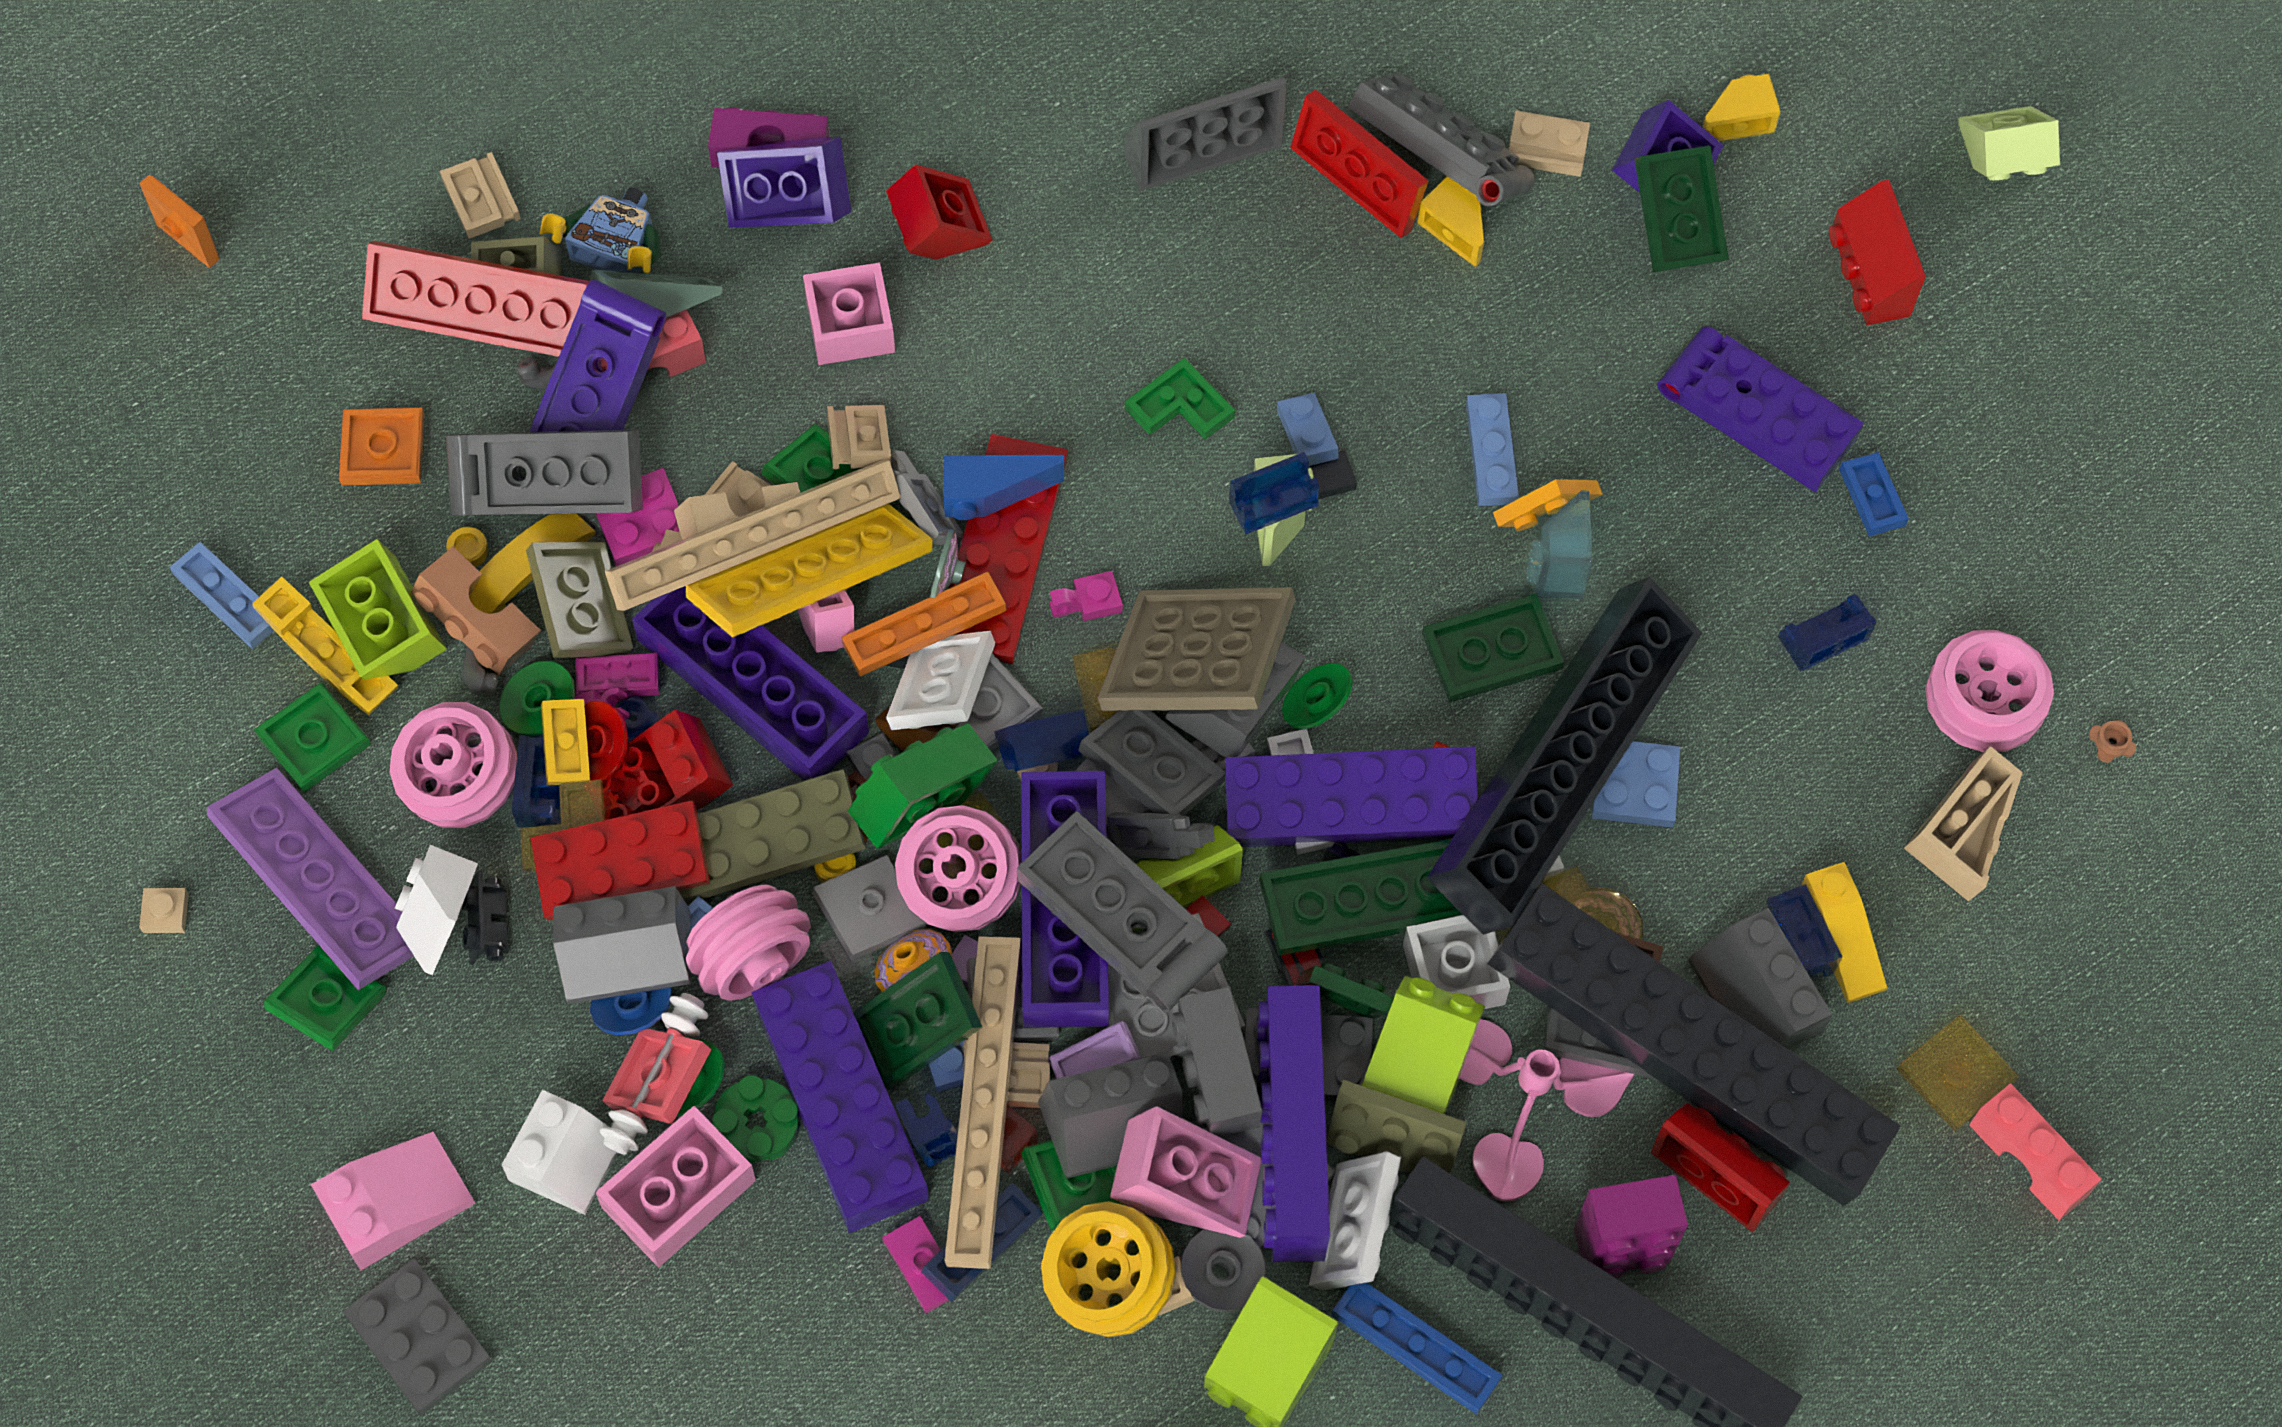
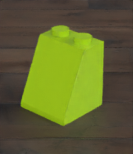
(1424, 1044)
(1270, 1355)

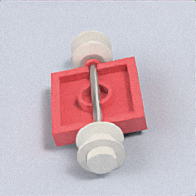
(656, 1074)

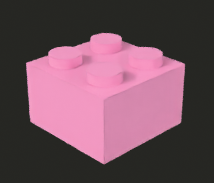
(849, 313)

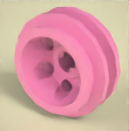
(1980, 723)
(444, 734)
(994, 893)
(748, 942)

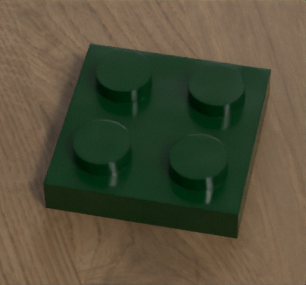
(1361, 997)

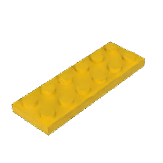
(808, 569)

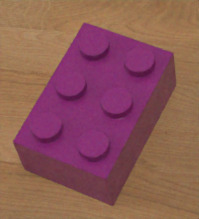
(1632, 1225)

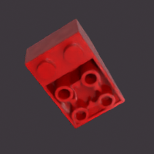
(666, 767)

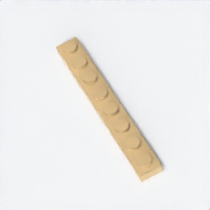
(752, 535)
(984, 1104)

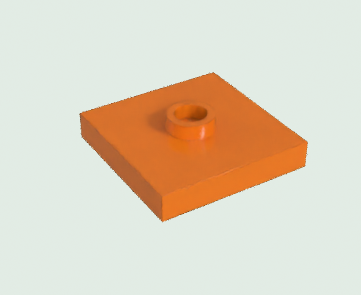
(179, 220)
(381, 446)

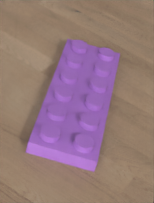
(313, 876)

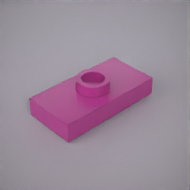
(631, 673)
(912, 1249)

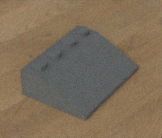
(1207, 134)

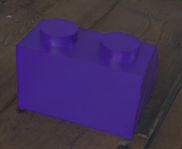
(1661, 131)

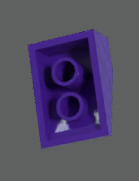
(785, 183)

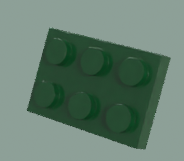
(1681, 208)
(1492, 647)
(917, 1019)

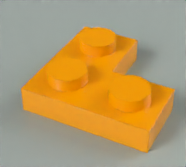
(1546, 499)

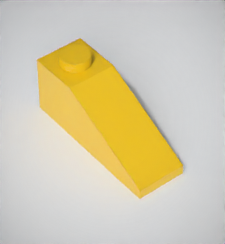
(1844, 914)

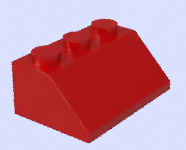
(1878, 255)
(1720, 1165)

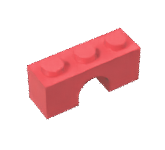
(678, 347)
(2056, 1170)

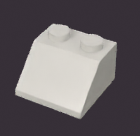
(433, 903)
(560, 1153)

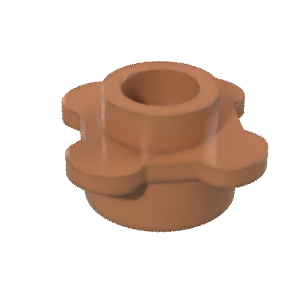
(2120, 733)

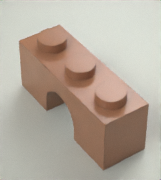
(495, 637)

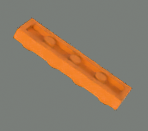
(923, 624)

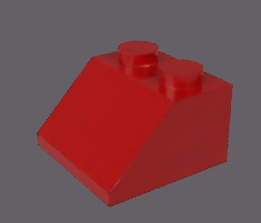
(937, 213)

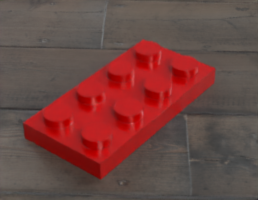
(1358, 163)
(621, 857)

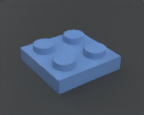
(1641, 787)

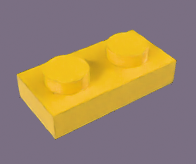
(565, 741)

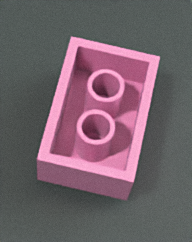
(676, 1186)

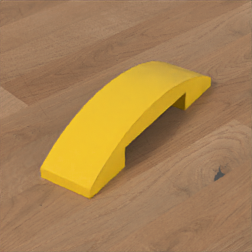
(510, 569)
(319, 645)

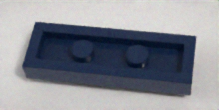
(1013, 1218)

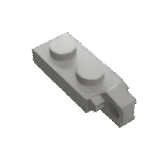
(922, 500)

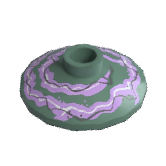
(949, 567)

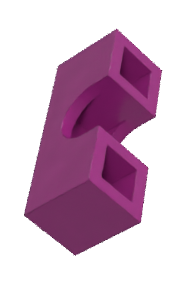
(744, 128)

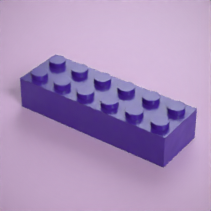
(755, 684)
(1350, 796)
(1060, 972)
(840, 1097)
(1296, 1131)

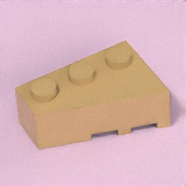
(1967, 824)

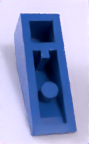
(991, 482)

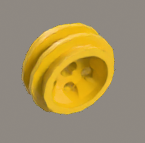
(1142, 1293)

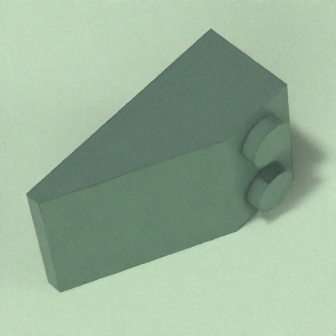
(664, 292)

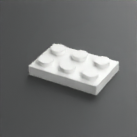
(941, 682)
(1357, 1220)

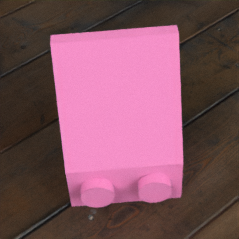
(1185, 1174)
(392, 1197)

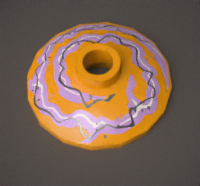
(908, 954)

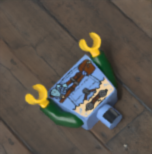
(609, 233)

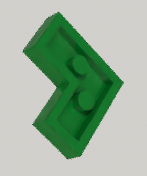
(1180, 392)

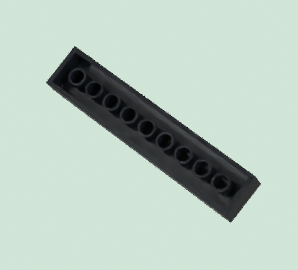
(1564, 757)
(1694, 1045)
(1585, 1304)

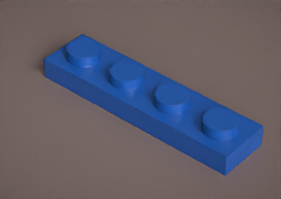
(1417, 1345)

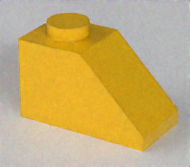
(1744, 109)
(1454, 218)

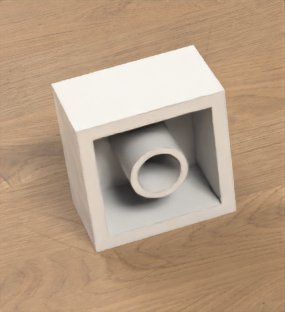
(1456, 959)

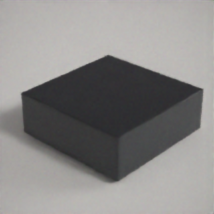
(1334, 476)

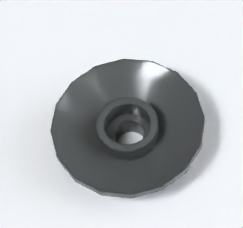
(1239, 1258)

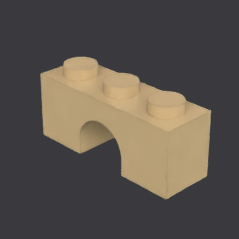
(711, 510)

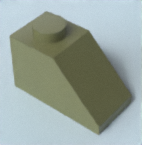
(525, 253)

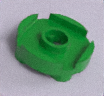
(779, 1111)

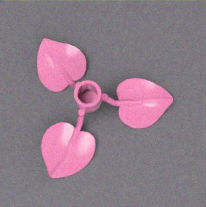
(1513, 1166)

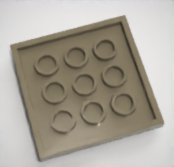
(1197, 649)

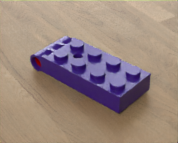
(580, 391)
(1775, 415)

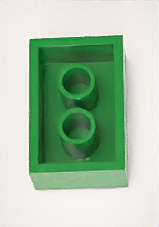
(920, 781)

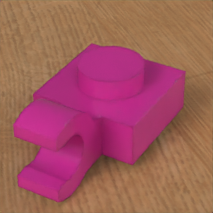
(1091, 595)

